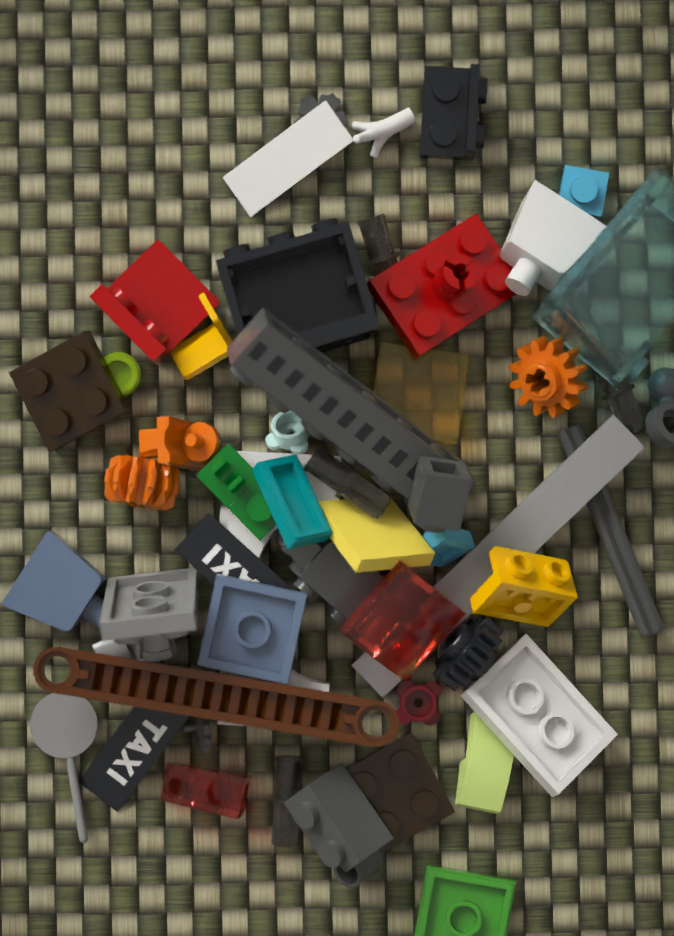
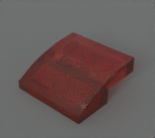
(402, 621)

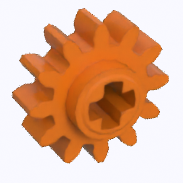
(548, 376)

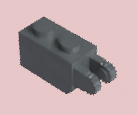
(329, 575)

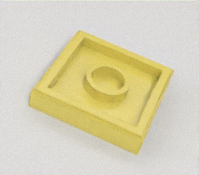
(375, 543)

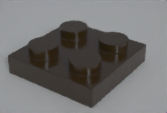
(69, 391)
(401, 788)

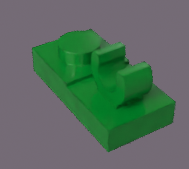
(236, 487)

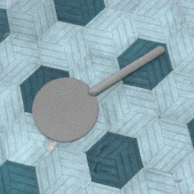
(64, 729)

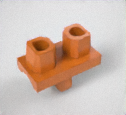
(180, 443)

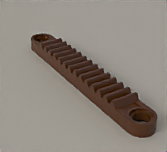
(215, 696)

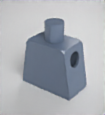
(58, 586)

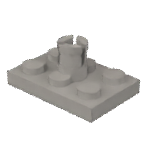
(151, 610)

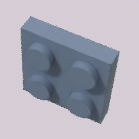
(252, 629)

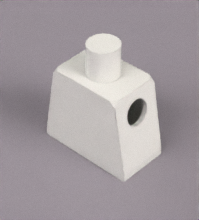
(546, 239)

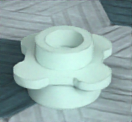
(285, 424)

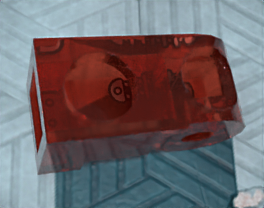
(206, 789)

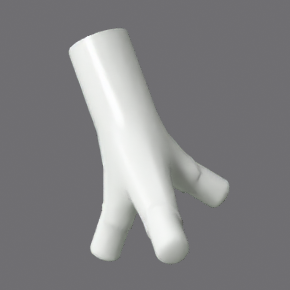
(383, 129)

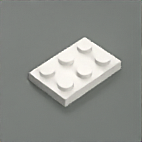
(539, 715)

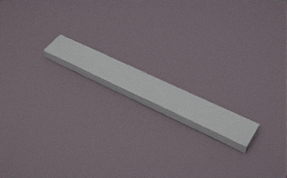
(529, 524)

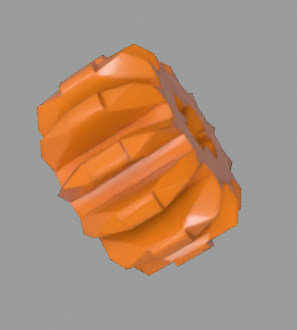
(141, 483)

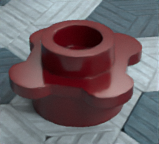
(427, 712)

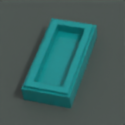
(292, 501)

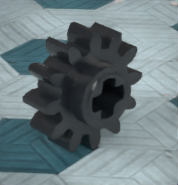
(468, 652)

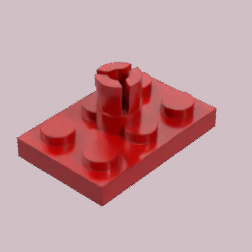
(443, 286)

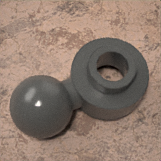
(660, 420)

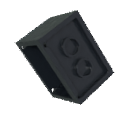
(306, 283)

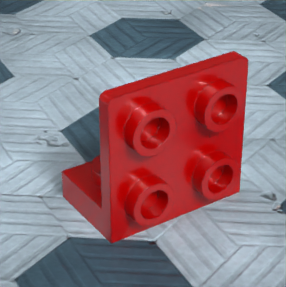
(155, 302)

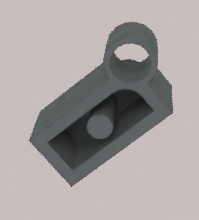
(341, 825)

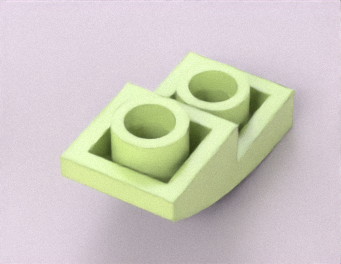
(484, 771)

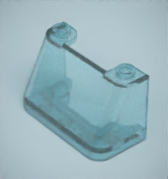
(620, 287)

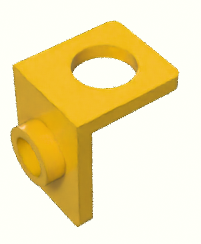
(204, 347)

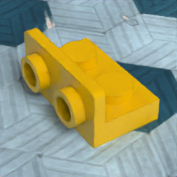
(525, 588)

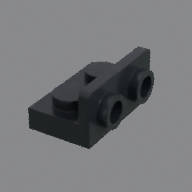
(451, 111)

